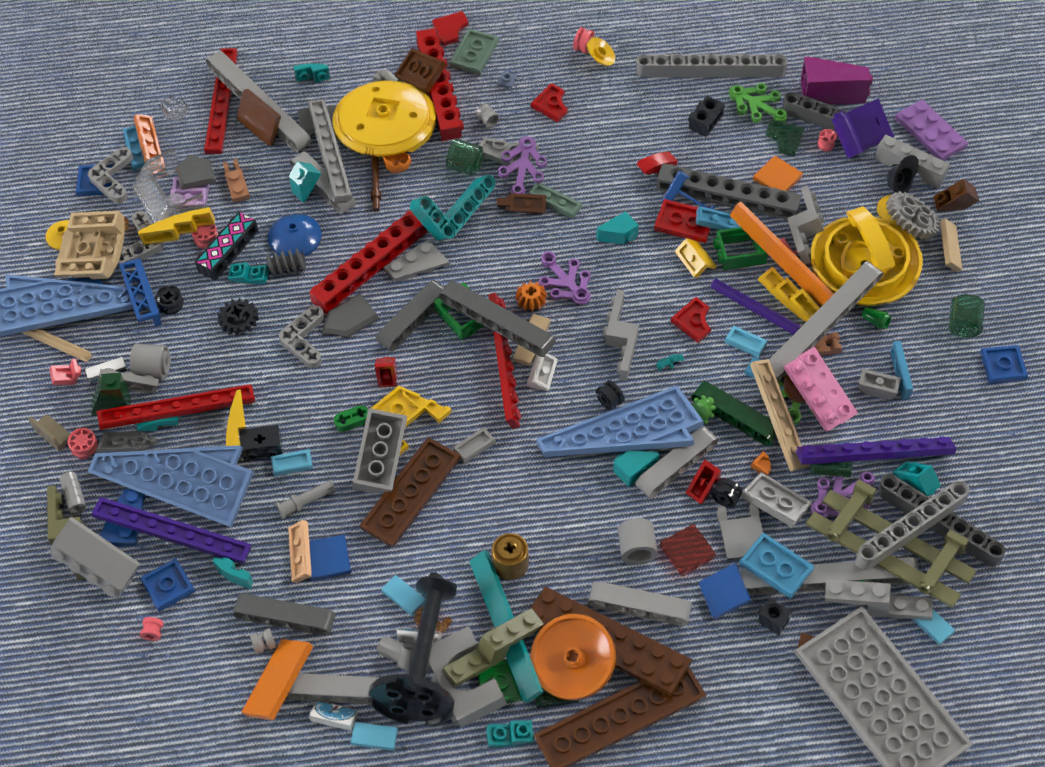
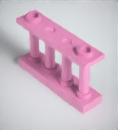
(820, 389)

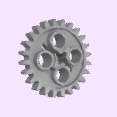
(913, 215)

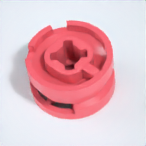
(581, 40)
(204, 235)
(83, 443)

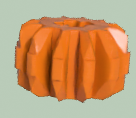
(531, 296)

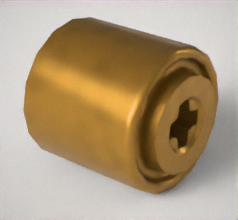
(510, 565)

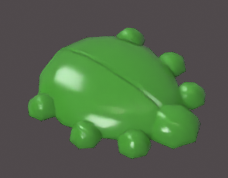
(704, 408)

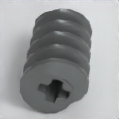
(286, 262)

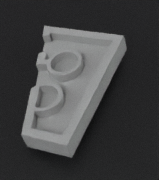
(494, 147)
(418, 260)
(135, 382)

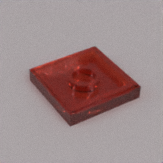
(687, 550)

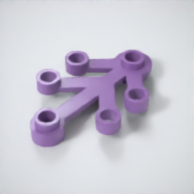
(523, 163)
(565, 280)
(837, 488)

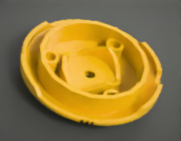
(402, 128)
(842, 250)

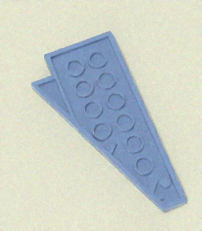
(190, 478)

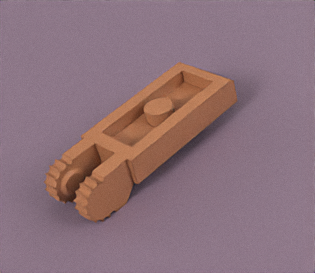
(236, 182)

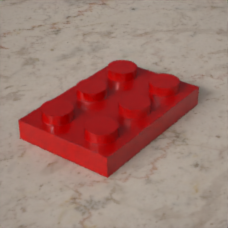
(680, 221)

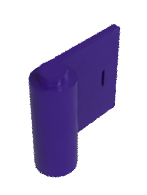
(861, 127)

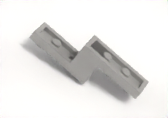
(806, 224)
(621, 334)
(878, 599)

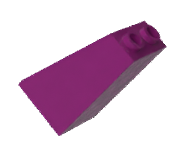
(835, 81)

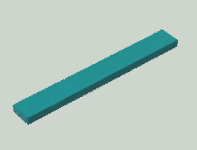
(500, 612)

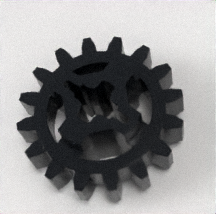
(228, 317)

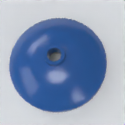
(294, 233)

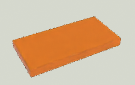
(277, 679)

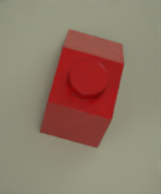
(386, 372)

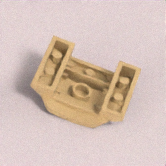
(91, 245)

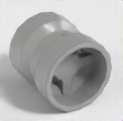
(487, 115)
(258, 643)

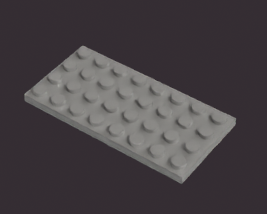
(882, 695)

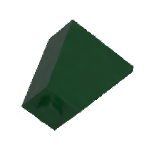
(110, 393)

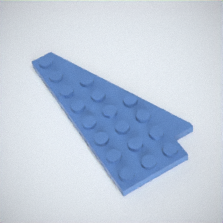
(44, 302)
(648, 423)

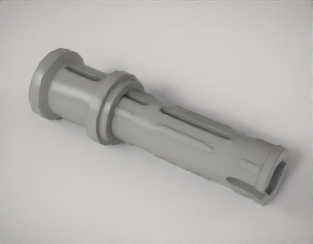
(296, 502)

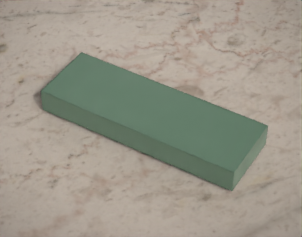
(557, 200)

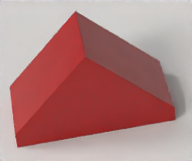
(703, 482)

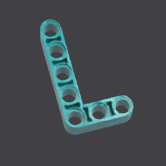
(445, 222)

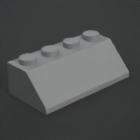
(379, 451)
(94, 558)

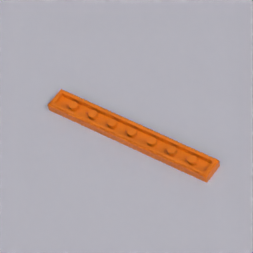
(781, 254)

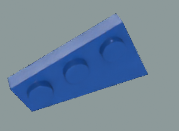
(120, 535)

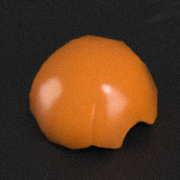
(397, 163)

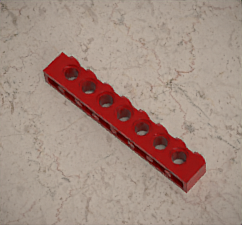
(441, 93)
(367, 262)

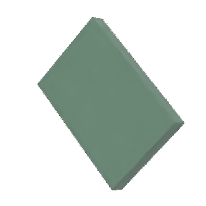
(474, 51)

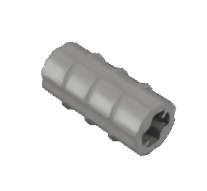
(72, 492)

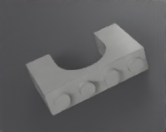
(468, 704)

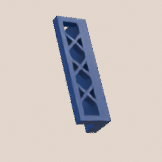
(146, 291)

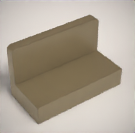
(51, 431)

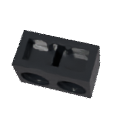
(706, 116)

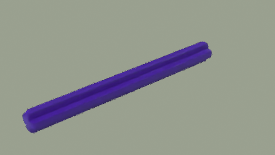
(755, 306)

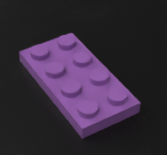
(931, 130)

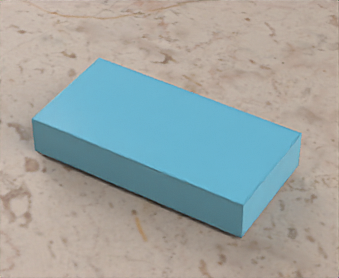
(746, 341)
(291, 462)
(403, 595)
(937, 629)
(374, 736)

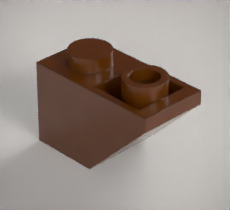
(956, 197)

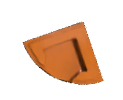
(762, 464)

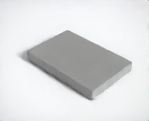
(776, 499)

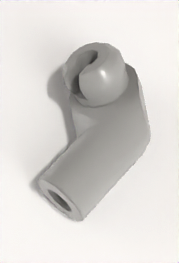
(384, 75)

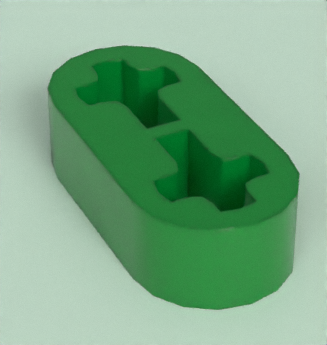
(351, 418)

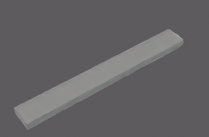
(329, 151)

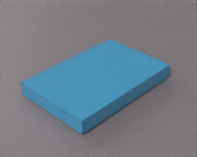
(776, 565)

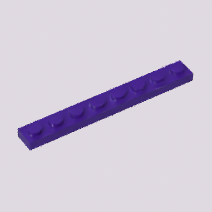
(875, 450)
(171, 530)

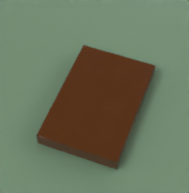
(420, 70)
(258, 117)

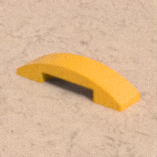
(874, 238)

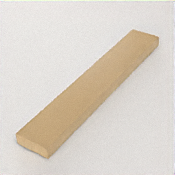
(778, 413)

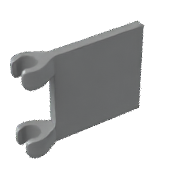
(739, 533)

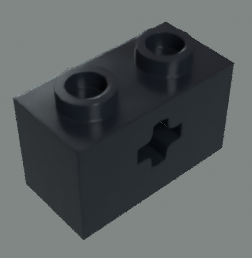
(261, 442)

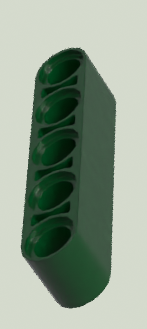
(738, 414)

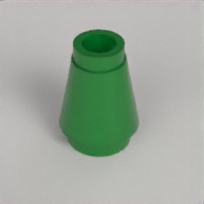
(876, 317)

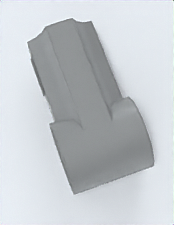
(396, 651)

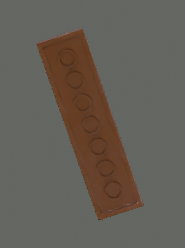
(635, 652)
(613, 720)

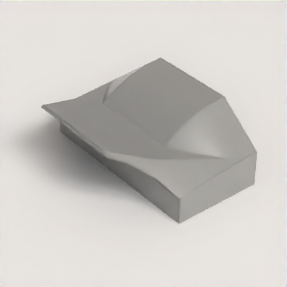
(879, 384)

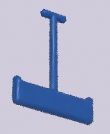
(675, 188)

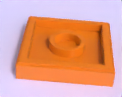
(778, 175)

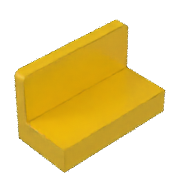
(694, 257)

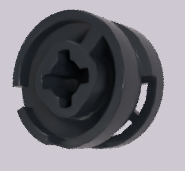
(169, 299)
(610, 395)
(725, 492)

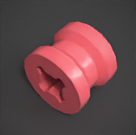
(827, 140)
(151, 629)

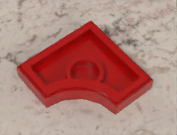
(450, 26)
(550, 103)
(692, 320)

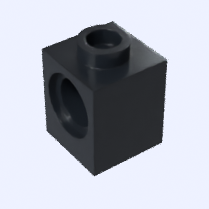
(774, 624)

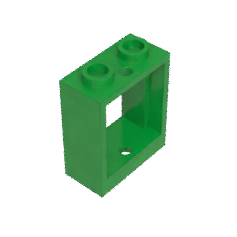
(746, 260)
(461, 331)

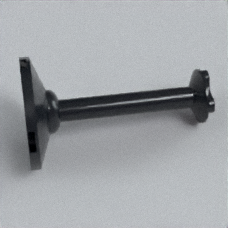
(412, 695)

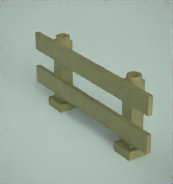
(941, 561)

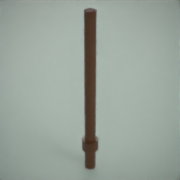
(375, 193)

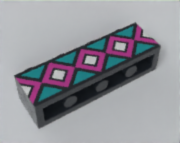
(226, 246)

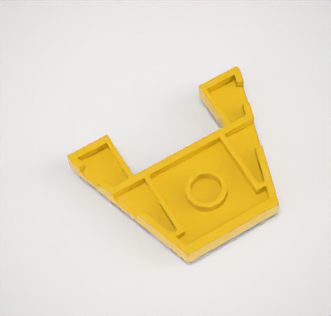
(412, 405)

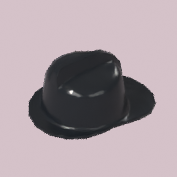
(902, 175)

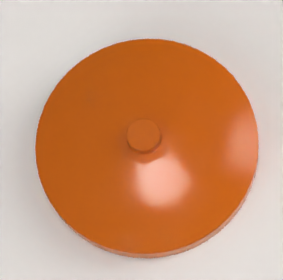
(573, 657)

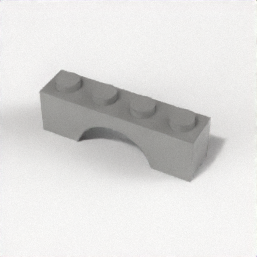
(931, 169)

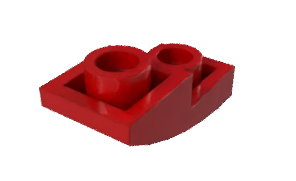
(653, 163)

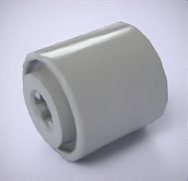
(150, 360)
(637, 541)

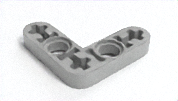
(106, 176)
(152, 250)
(298, 334)

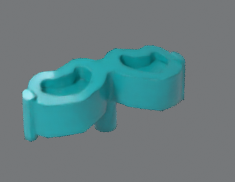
(668, 361)

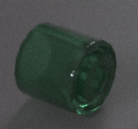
(464, 157)
(966, 315)

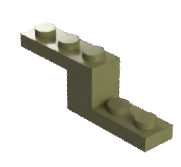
(55, 517)
(492, 648)

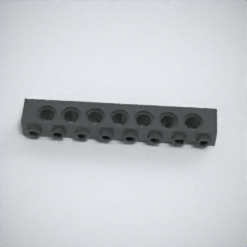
(730, 192)

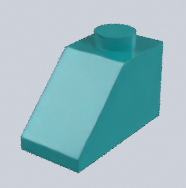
(303, 179)
(618, 230)
(633, 465)
(919, 476)

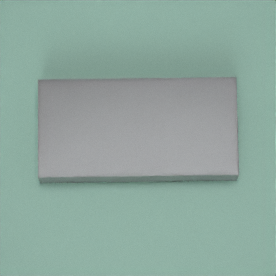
(474, 445)

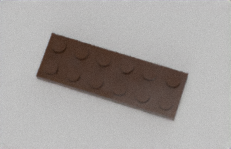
(410, 492)

